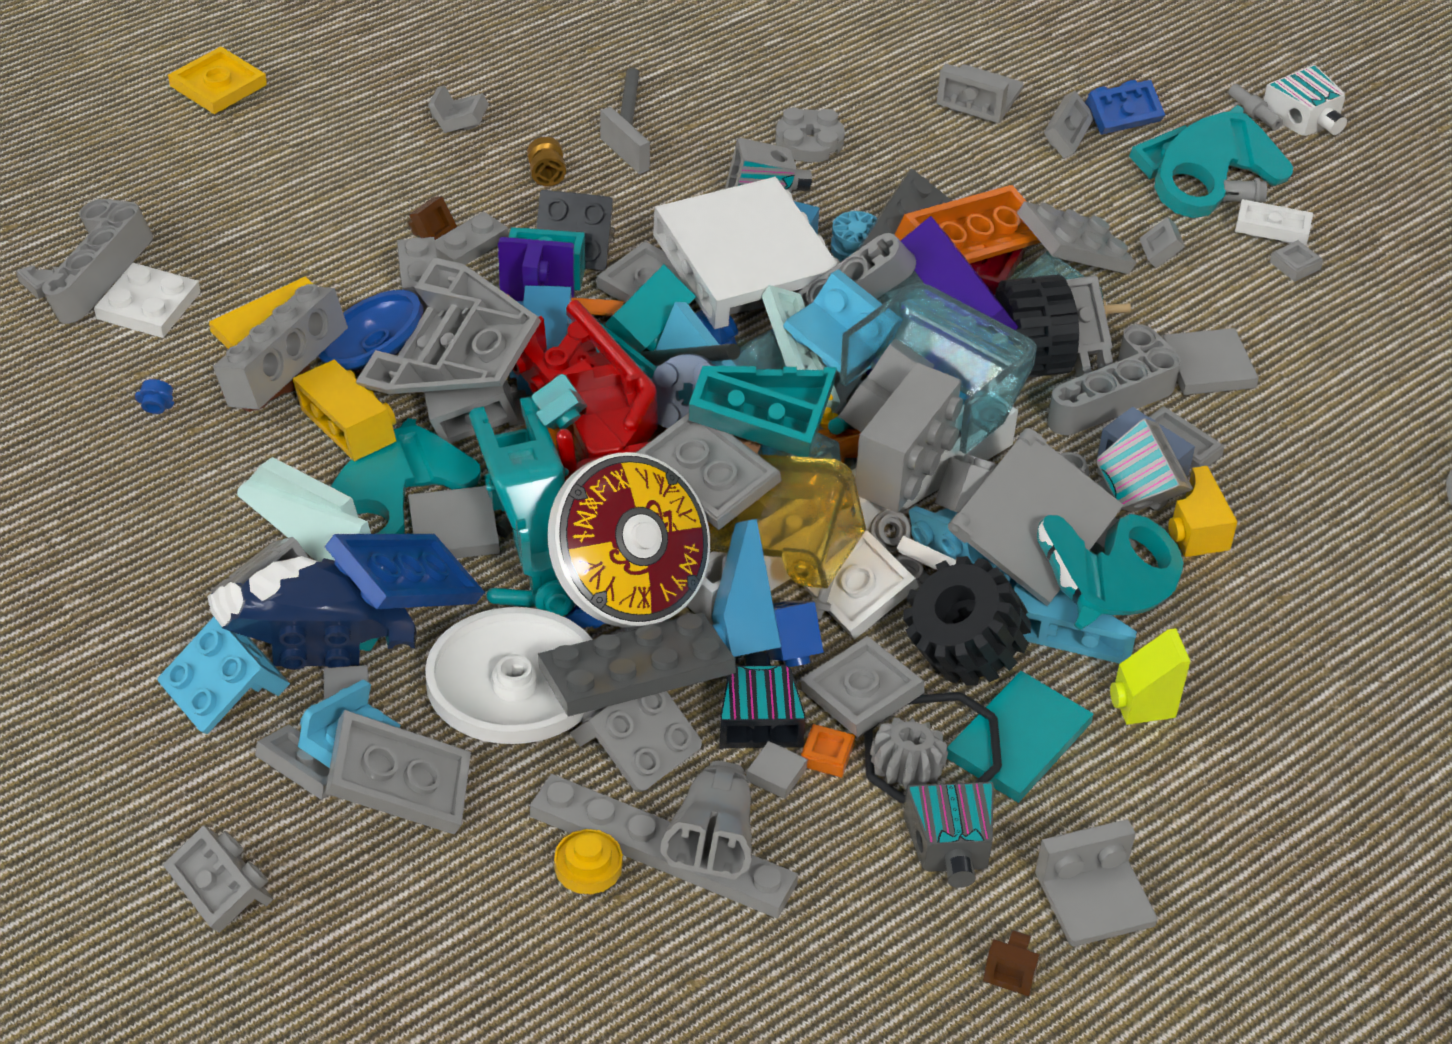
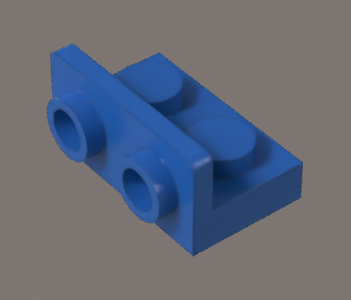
(1125, 106)

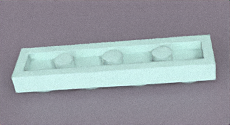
(780, 306)

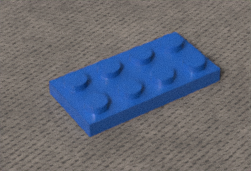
(403, 570)

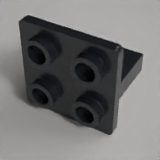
(580, 214)

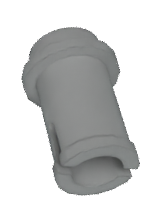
(1246, 190)

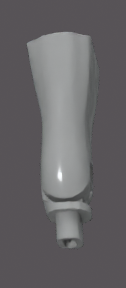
(712, 824)

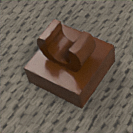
(432, 219)
(1012, 964)

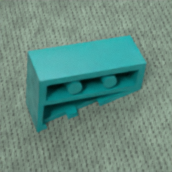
(764, 404)

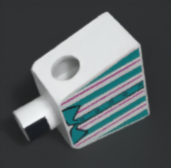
(1307, 102)

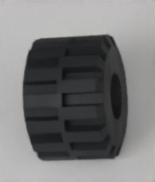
(1048, 316)
(967, 621)

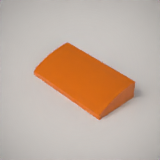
(978, 224)

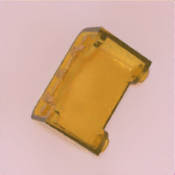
(805, 519)

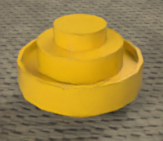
(588, 861)

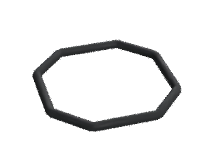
(931, 698)

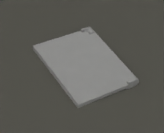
(1017, 496)

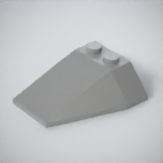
(462, 340)

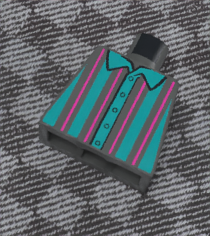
(951, 827)

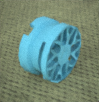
(849, 231)

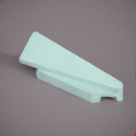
(301, 506)

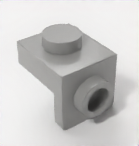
(457, 114)

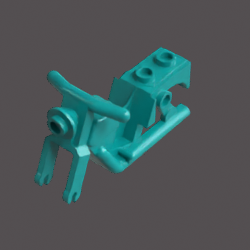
(524, 483)

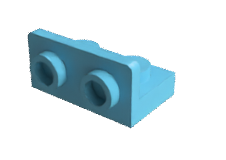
(932, 531)
(321, 719)

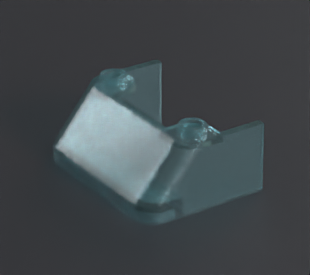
(959, 342)

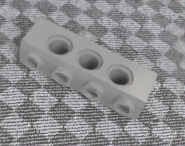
(280, 347)

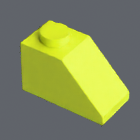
(1152, 680)

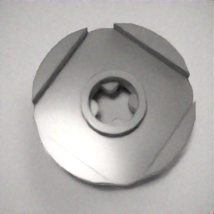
(822, 124)

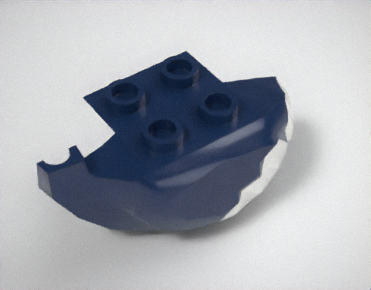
(308, 614)

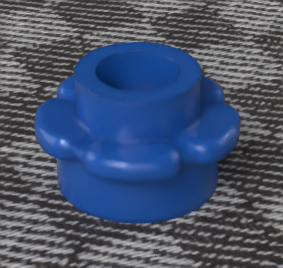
(155, 396)

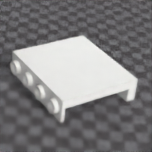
(739, 244)

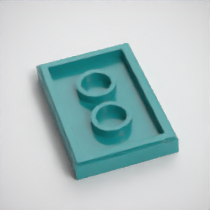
(1033, 734)

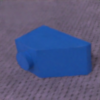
(797, 632)

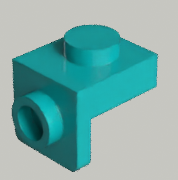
(558, 403)

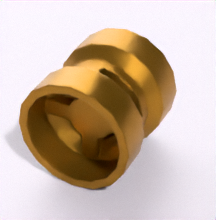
(546, 161)

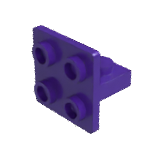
(534, 264)

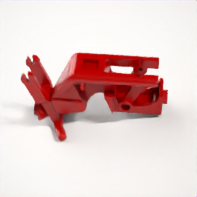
(615, 389)

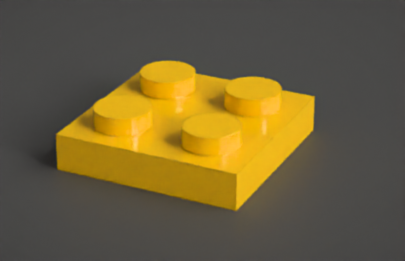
(217, 80)

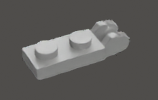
(1093, 325)

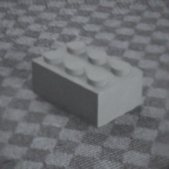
(908, 437)

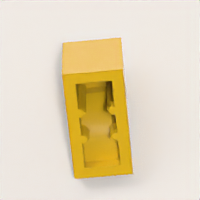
(1203, 519)

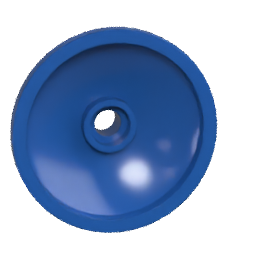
(374, 324)

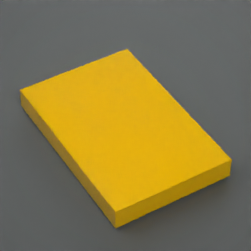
(236, 324)

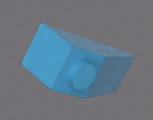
(744, 604)

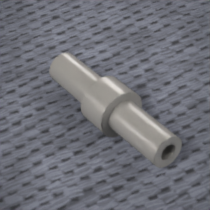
(1255, 107)

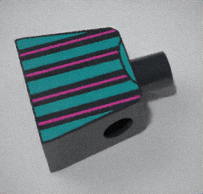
(761, 706)

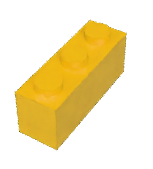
(345, 409)

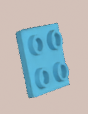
(831, 314)
(216, 673)

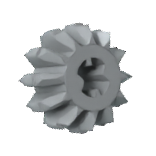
(908, 752)

